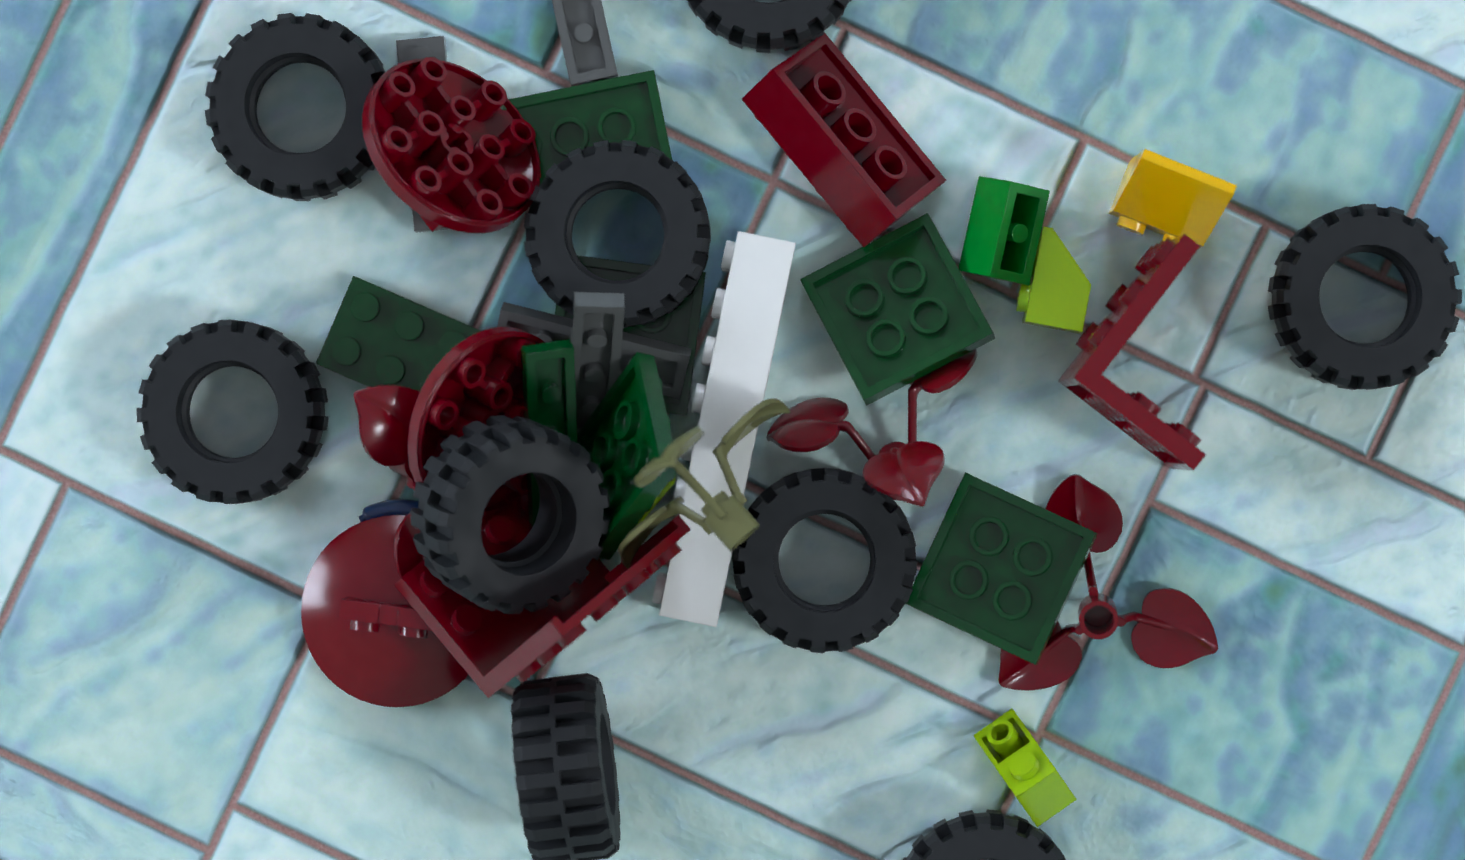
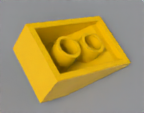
(1169, 198)

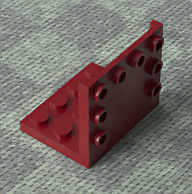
(1100, 344)
(506, 646)

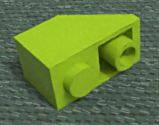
(1057, 288)
(1025, 767)

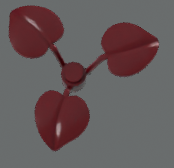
(383, 430)
(899, 468)
(1167, 631)

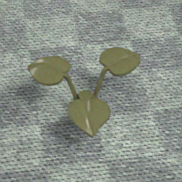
(724, 514)

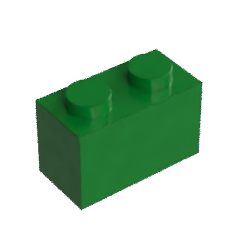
(1004, 230)

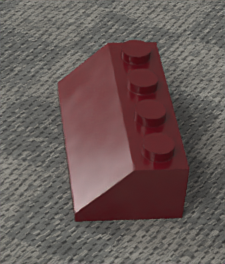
(843, 139)

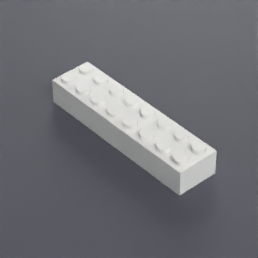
(735, 383)

